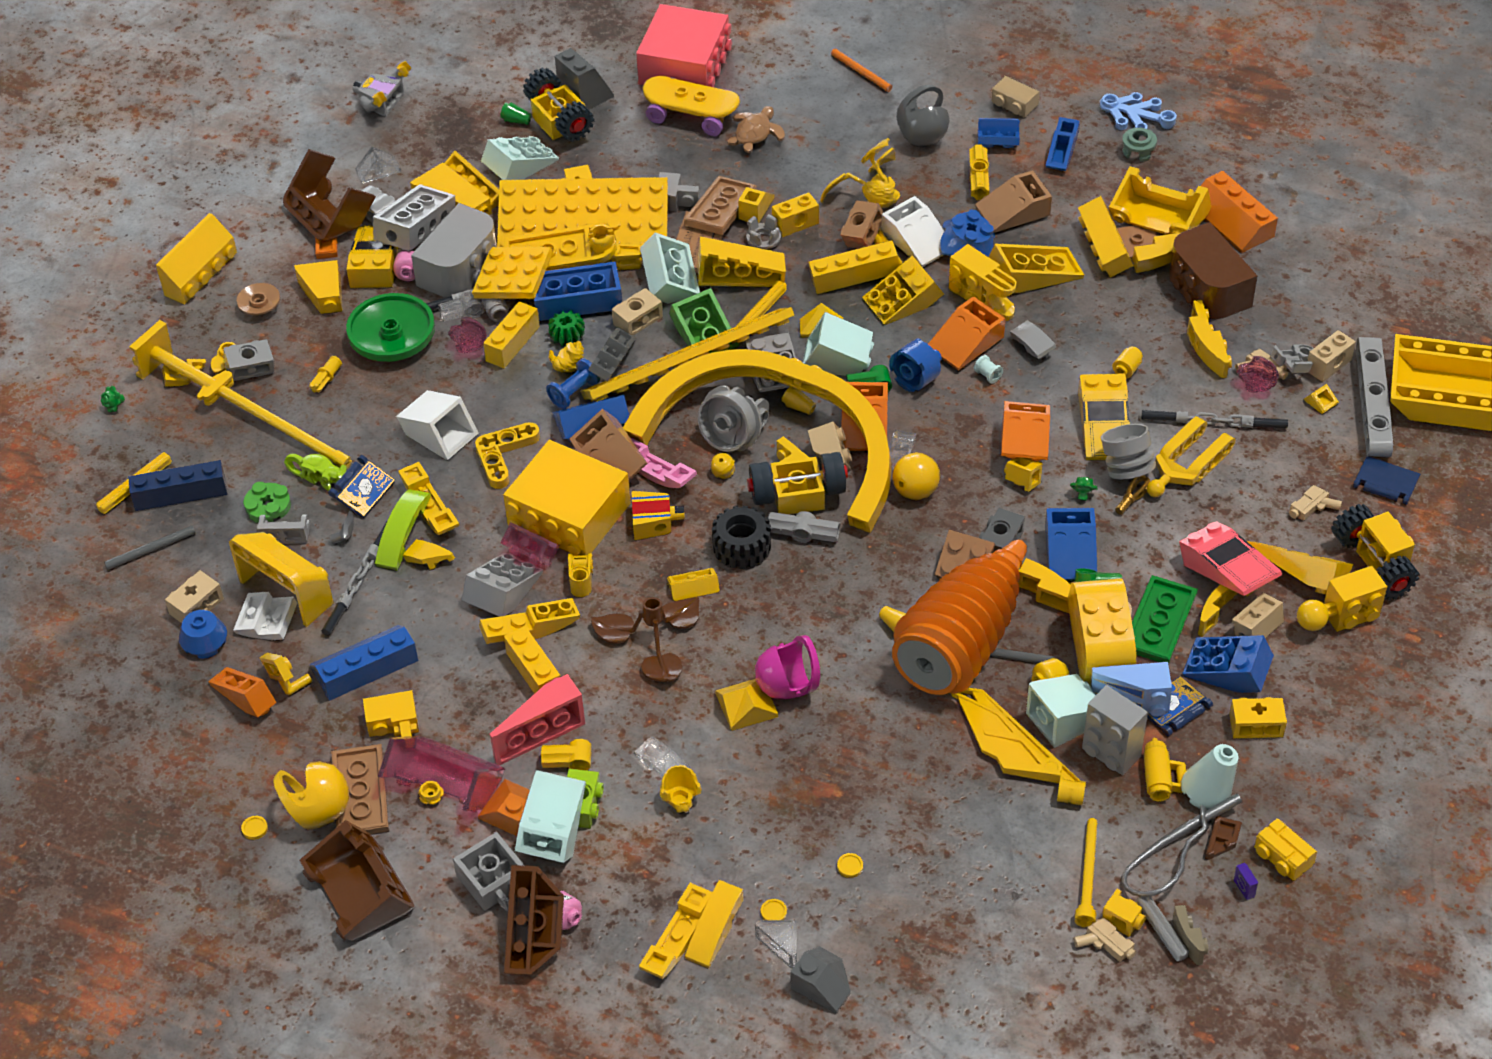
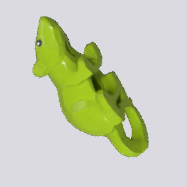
(315, 468)

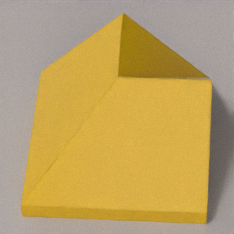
(745, 704)

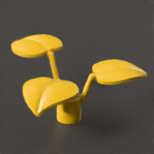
(888, 156)

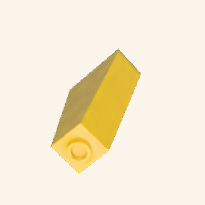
(448, 181)

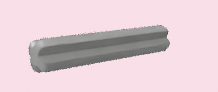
(1163, 928)

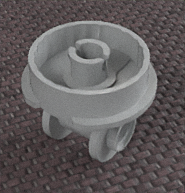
(731, 419)

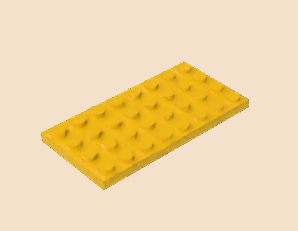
(628, 205)

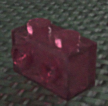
(529, 544)

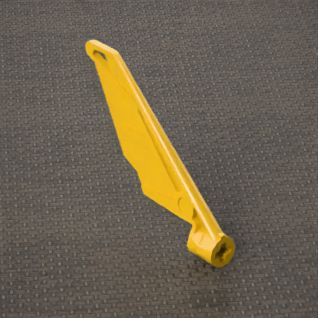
(1015, 747)

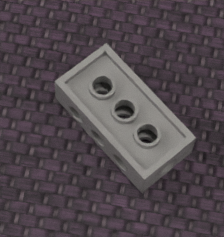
(412, 217)

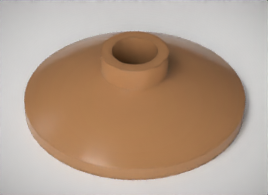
(258, 299)

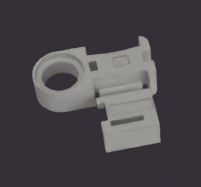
(1294, 359)

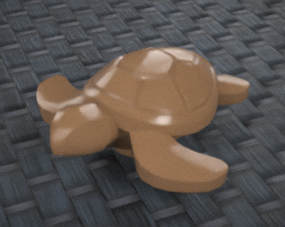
(755, 128)

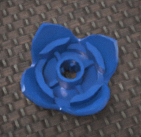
(967, 229)

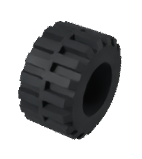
(737, 523)

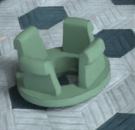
(1144, 147)

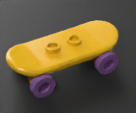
(691, 99)

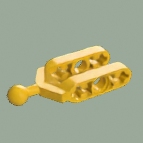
(1201, 466)

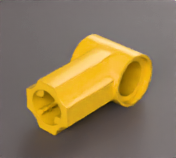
(575, 755)

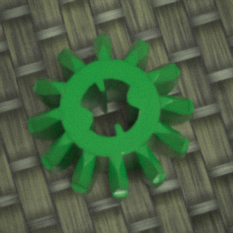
(566, 328)

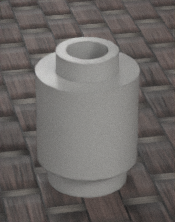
(496, 309)

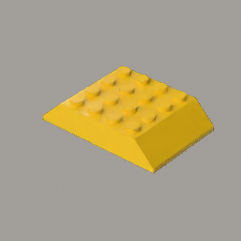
(1442, 381)

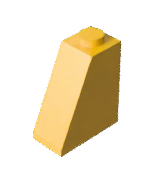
(321, 284)

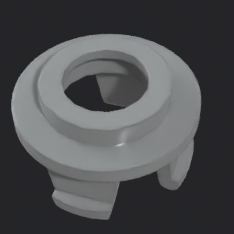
(768, 228)

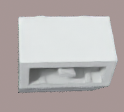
(914, 230)

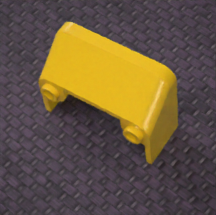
(264, 553)

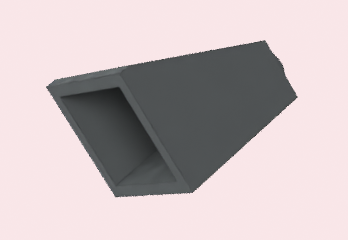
(582, 78)

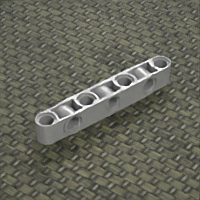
(1374, 397)

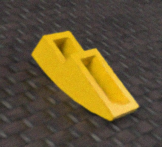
(1154, 255)
(1047, 585)
(714, 923)

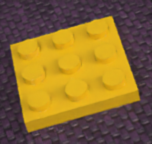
(512, 273)

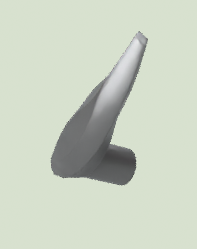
(346, 530)

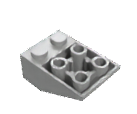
(777, 344)
(500, 584)

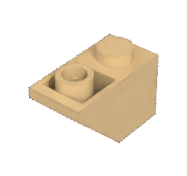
(830, 439)

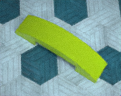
(399, 527)

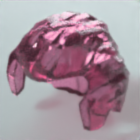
(468, 335)
(1258, 374)

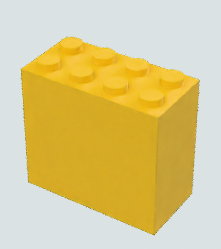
(568, 498)

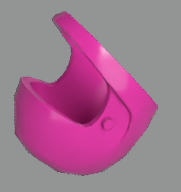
(782, 671)

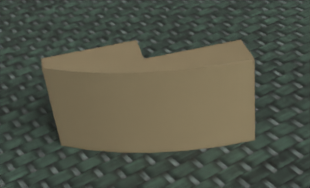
(1189, 936)

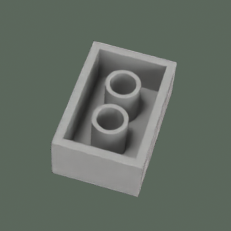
(1114, 730)

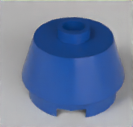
(202, 633)

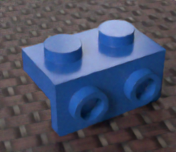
(998, 132)

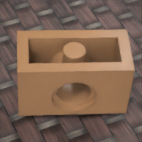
(862, 224)

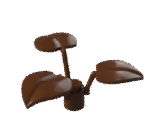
(680, 614)

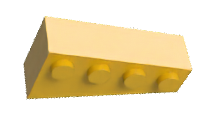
(738, 265)

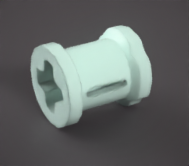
(988, 369)

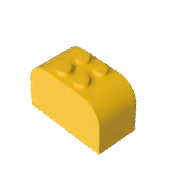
(1101, 625)

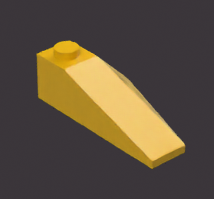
(1310, 570)

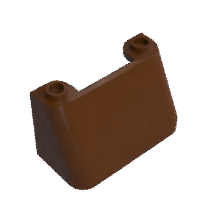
(356, 880)

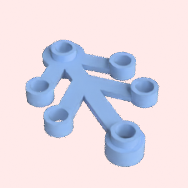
(1114, 105)

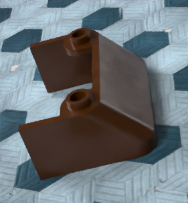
(309, 203)

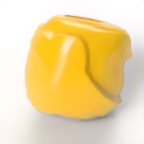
(722, 466)

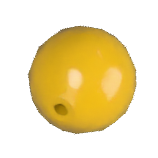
(916, 476)

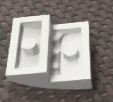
(265, 616)

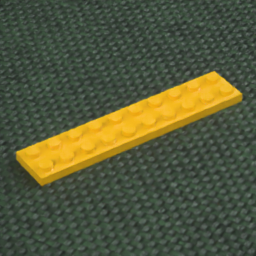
(660, 366)

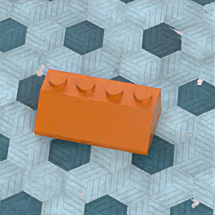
(1238, 214)

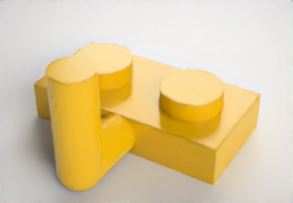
(279, 669)

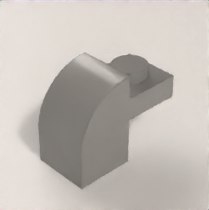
(680, 194)

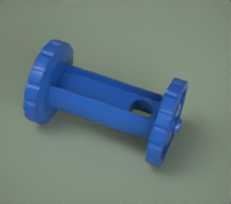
(560, 393)

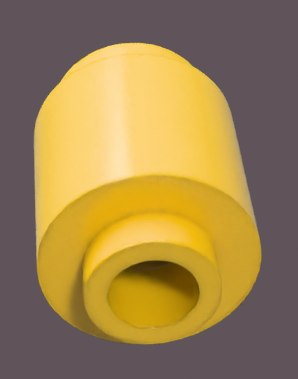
(1128, 361)

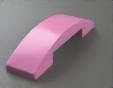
(662, 471)

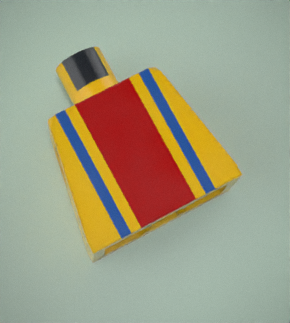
(653, 514)

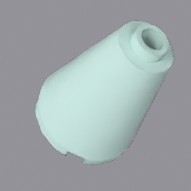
(1211, 777)

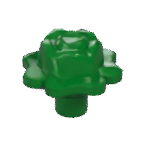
(111, 399)
(1083, 487)

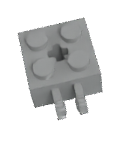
(487, 871)

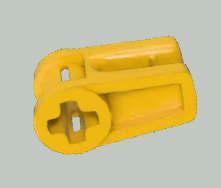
(627, 257)

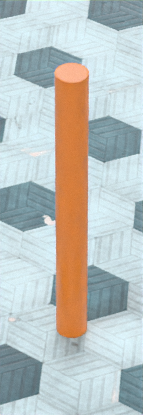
(861, 70)

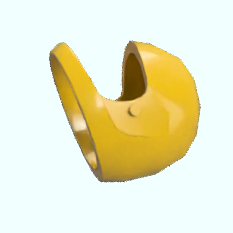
(321, 800)

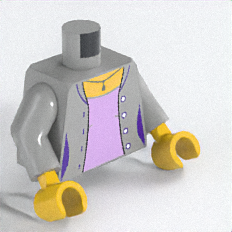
(382, 92)

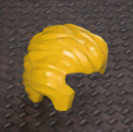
(881, 193)
(567, 357)
(679, 788)

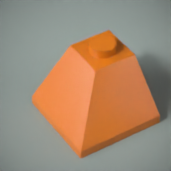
(506, 807)

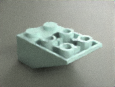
(517, 157)
(551, 817)

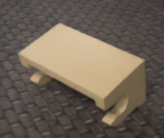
(1259, 617)

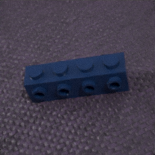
(177, 485)

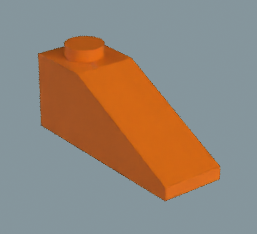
(244, 691)

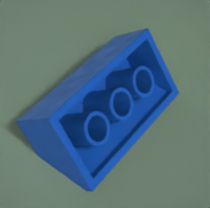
(578, 289)
(365, 662)

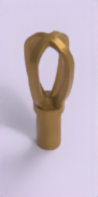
(1128, 498)

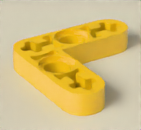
(494, 450)

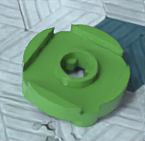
(264, 492)

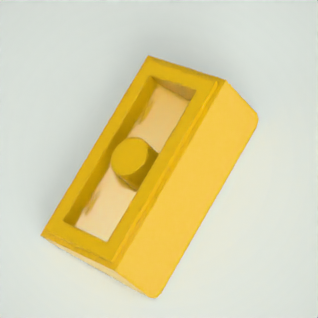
(693, 584)

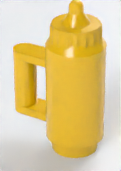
(1158, 771)

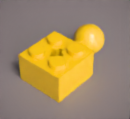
(1347, 602)

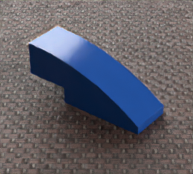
(1063, 144)

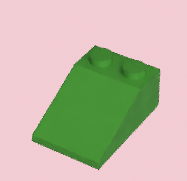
(700, 318)

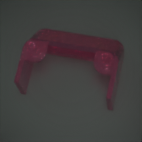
(457, 772)

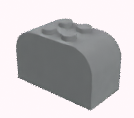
(454, 252)

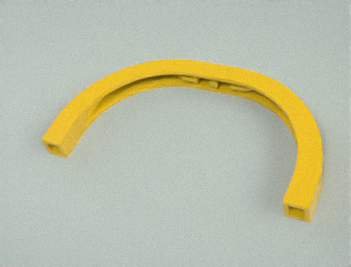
(791, 372)

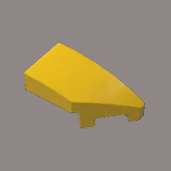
(426, 552)

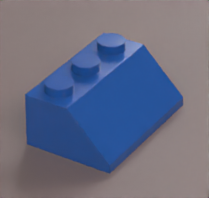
(574, 418)

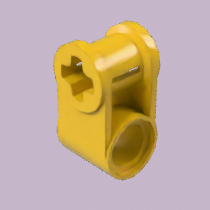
(580, 574)

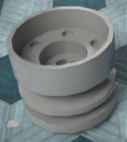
(1128, 451)

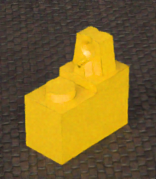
(391, 714)

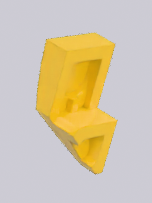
(172, 378)

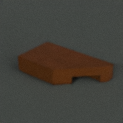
(1223, 836)

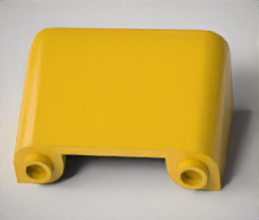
(1158, 207)

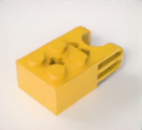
(979, 276)

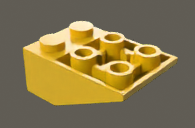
(903, 292)

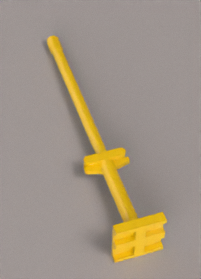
(155, 348)

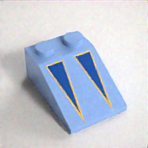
(1143, 684)

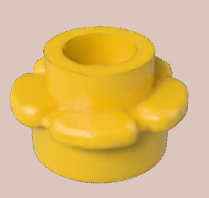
(430, 787)

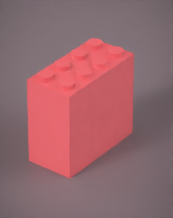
(684, 45)

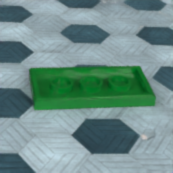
(1161, 618)

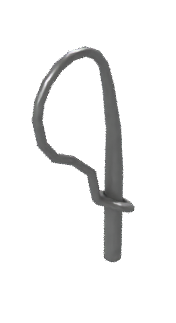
(1202, 819)

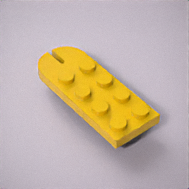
(572, 246)

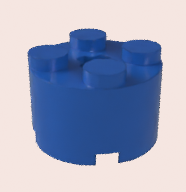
(915, 365)

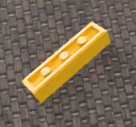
(474, 177)

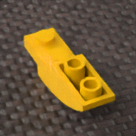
(1207, 342)
(539, 619)

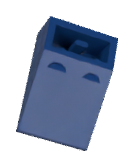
(1070, 540)
(1230, 662)

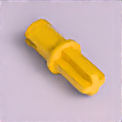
(325, 374)

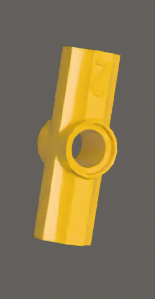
(979, 172)

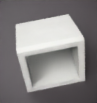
(438, 423)

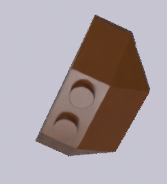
(533, 920)

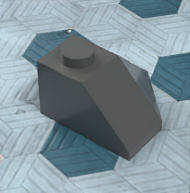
(821, 978)

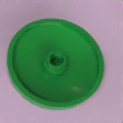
(390, 327)

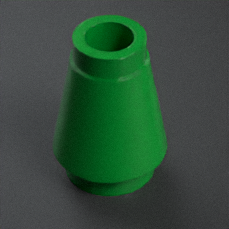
(515, 114)

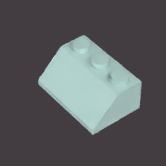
(669, 268)

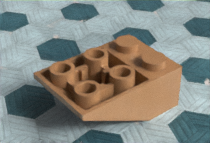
(1016, 202)
(609, 443)

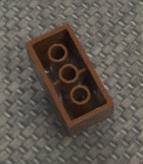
(1211, 271)

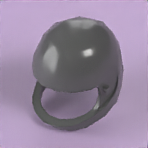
(924, 125)

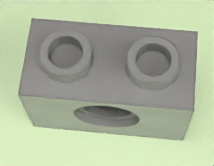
(249, 359)

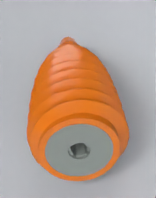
(959, 622)

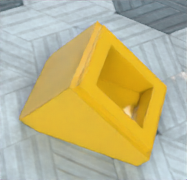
(1322, 399)

